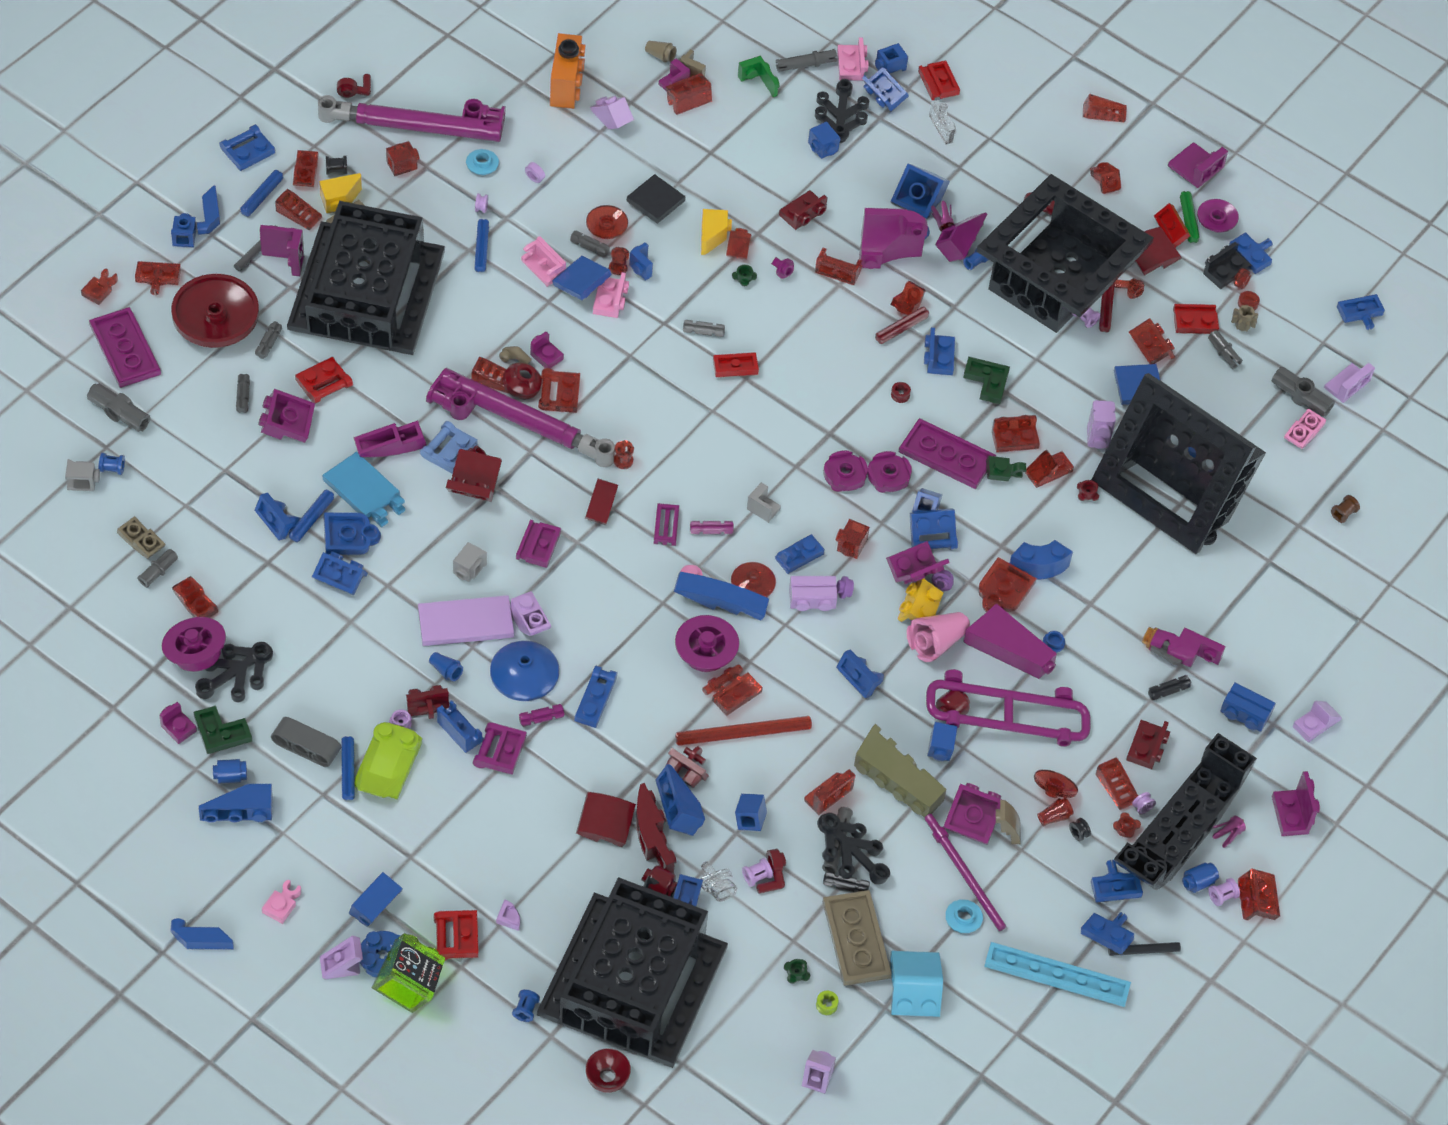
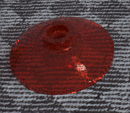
(607, 222)
(762, 585)
(1055, 784)

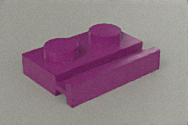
(538, 543)

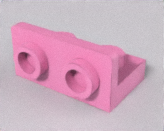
(852, 61)
(610, 297)

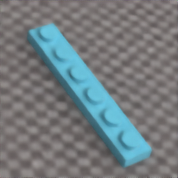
(1057, 974)

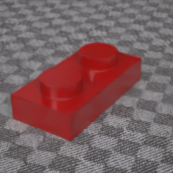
(1172, 224)
(735, 364)

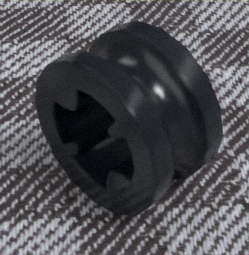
(1080, 829)

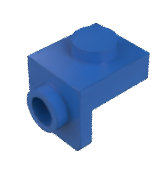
(639, 262)

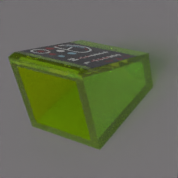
(409, 973)

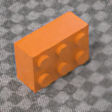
(567, 75)

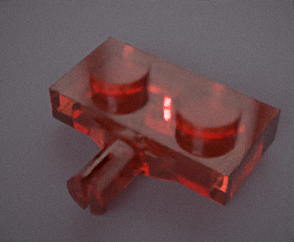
(157, 274)

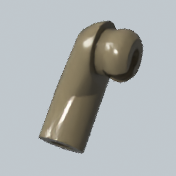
(514, 352)

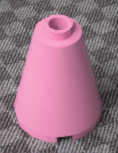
(936, 634)

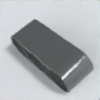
(305, 741)

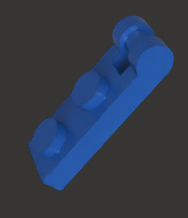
(595, 697)

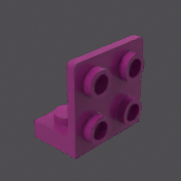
(1197, 164)
(285, 244)
(914, 563)
(1297, 807)

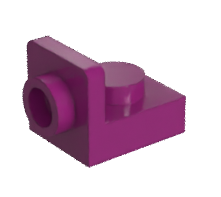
(544, 351)
(176, 723)

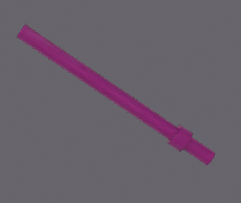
(941, 836)

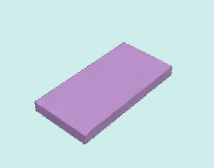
(465, 620)

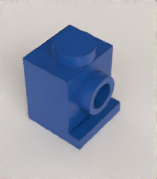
(892, 58)
(183, 226)

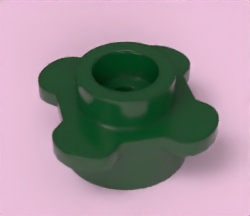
(744, 274)
(796, 964)

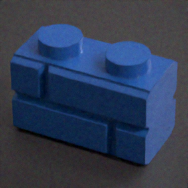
(1247, 707)

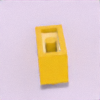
(339, 189)
(714, 229)

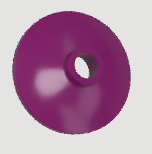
(1217, 215)

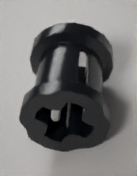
(336, 165)

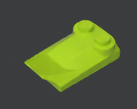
(388, 760)

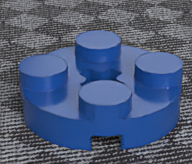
(371, 945)

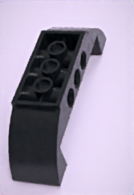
(1188, 814)

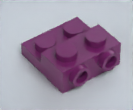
(286, 416)
(973, 813)

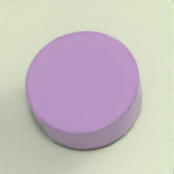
(534, 172)

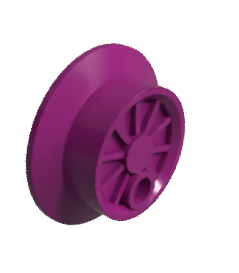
(707, 642)
(194, 643)

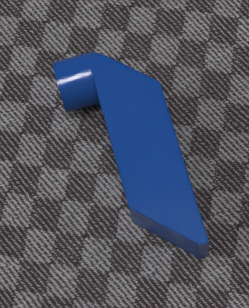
(211, 212)
(200, 936)

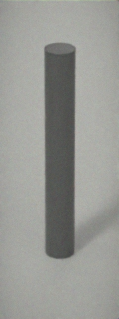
(248, 256)

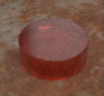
(1249, 298)

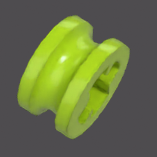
(823, 1009)

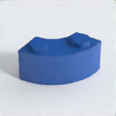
(1042, 561)

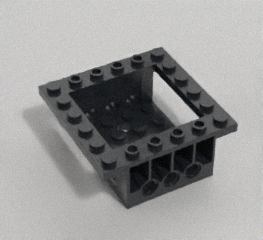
(1078, 229)
(365, 313)
(1146, 441)
(628, 1013)

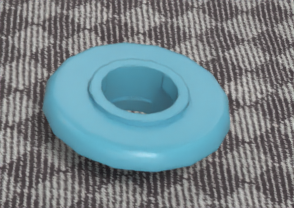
(482, 168)
(964, 925)

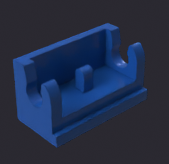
(458, 727)
(375, 899)

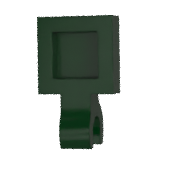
(1000, 468)

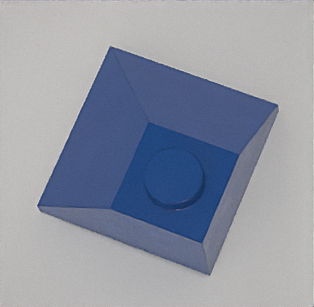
(919, 190)

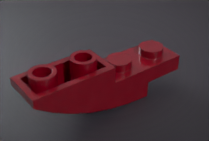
(650, 830)

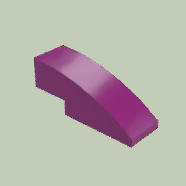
(390, 440)

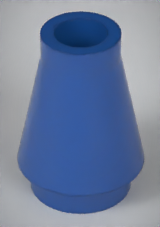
(446, 666)

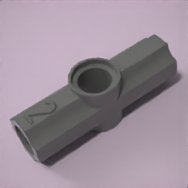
(1303, 391)
(118, 407)

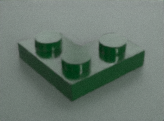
(991, 375)
(218, 735)

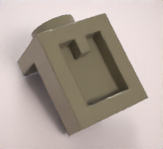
(694, 66)

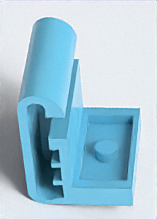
(916, 983)

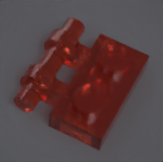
(735, 694)

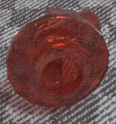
(1134, 287)

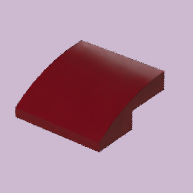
(1159, 253)
(605, 818)

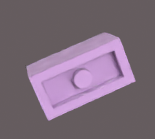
(1349, 381)

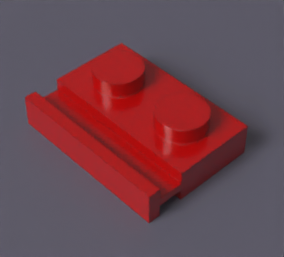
(939, 80)
(1195, 318)

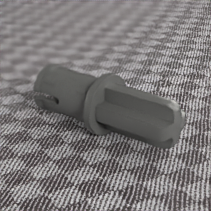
(1224, 349)
(157, 568)

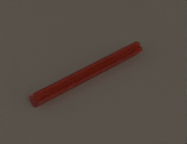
(743, 730)

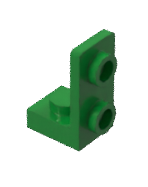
(758, 67)

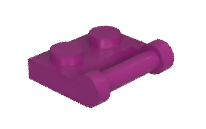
(506, 752)

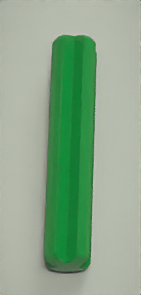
(1189, 216)

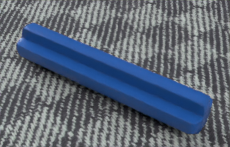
(261, 193)
(481, 245)
(311, 515)
(348, 773)

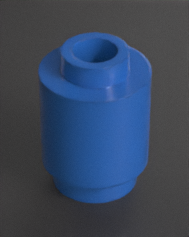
(230, 771)
(1200, 877)

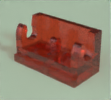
(689, 93)
(837, 268)

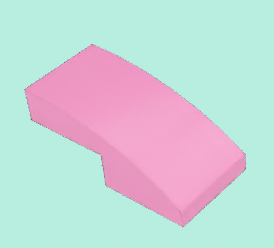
(1305, 429)

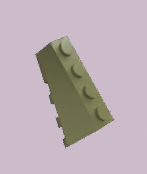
(898, 773)

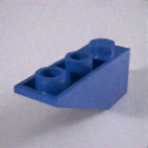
(241, 804)

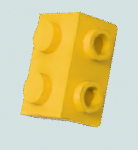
(920, 601)

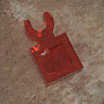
(98, 289)

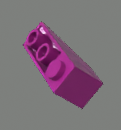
(957, 239)

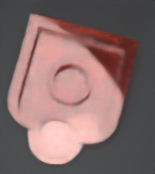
(1004, 586)

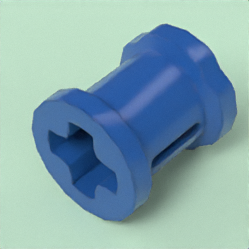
(111, 463)
(526, 1005)

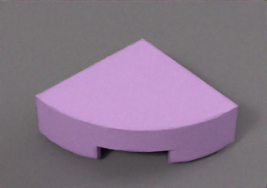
(508, 916)

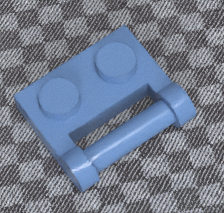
(447, 457)

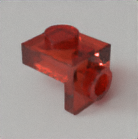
(1108, 176)
(739, 243)
(909, 299)

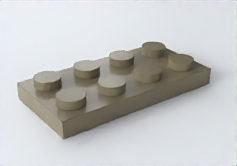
(856, 938)

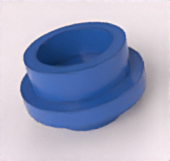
(1055, 641)

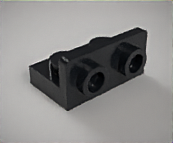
(1225, 265)

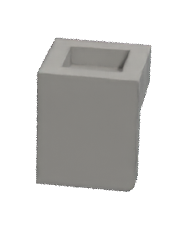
(761, 505)

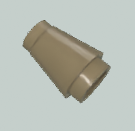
(661, 50)

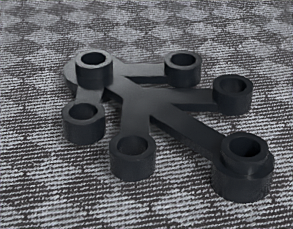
(843, 90)
(237, 668)
(833, 828)

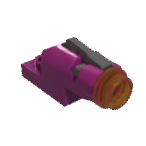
(1182, 648)

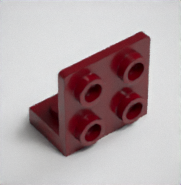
(474, 475)

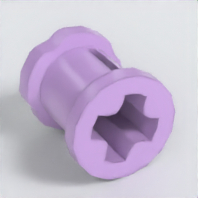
(1090, 317)
(757, 872)
(1224, 891)

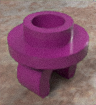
(784, 267)

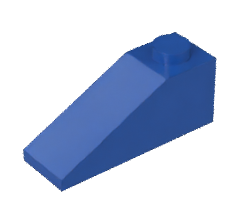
(679, 803)

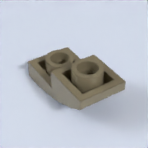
(140, 538)
(1009, 821)

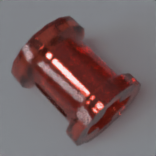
(619, 258)
(627, 458)

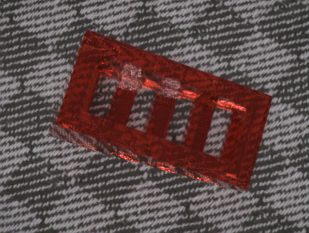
(1097, 108)
(288, 200)
(488, 367)
(1114, 769)

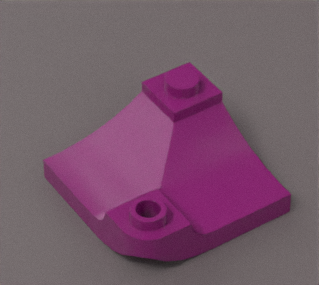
(891, 236)

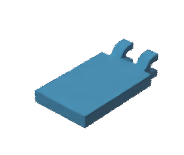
(364, 488)

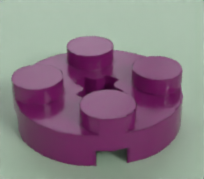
(845, 481)
(889, 482)

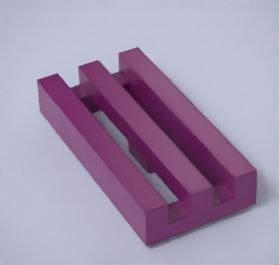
(665, 539)

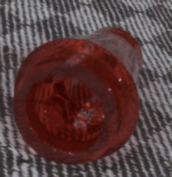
(1057, 811)

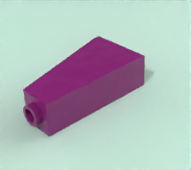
(1010, 642)

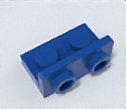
(940, 353)
(338, 573)

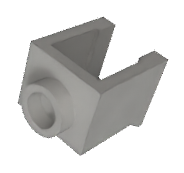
(81, 475)
(469, 562)

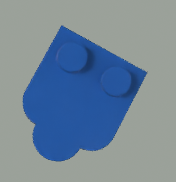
(349, 533)

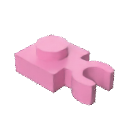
(281, 904)

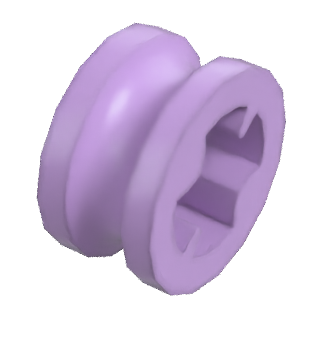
(481, 203)
(1144, 803)

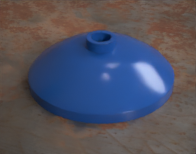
(524, 680)

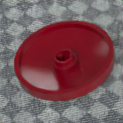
(215, 310)

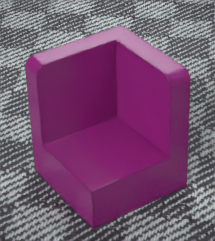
(678, 72)

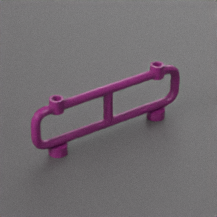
(1063, 698)

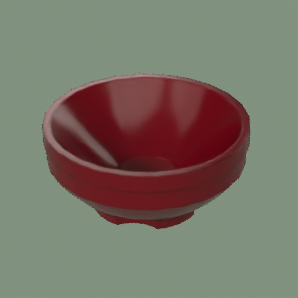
(519, 386)
(608, 1060)

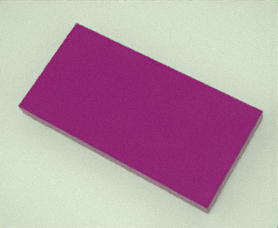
(124, 347)
(946, 453)

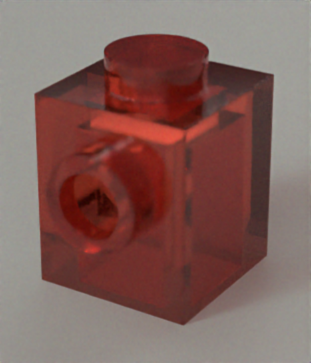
(402, 158)
(852, 538)

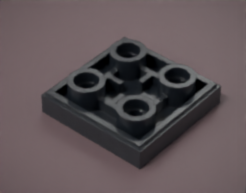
(655, 198)

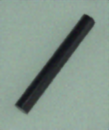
(1149, 948)

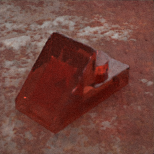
(1048, 468)

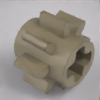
(1244, 318)

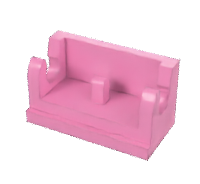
(543, 261)

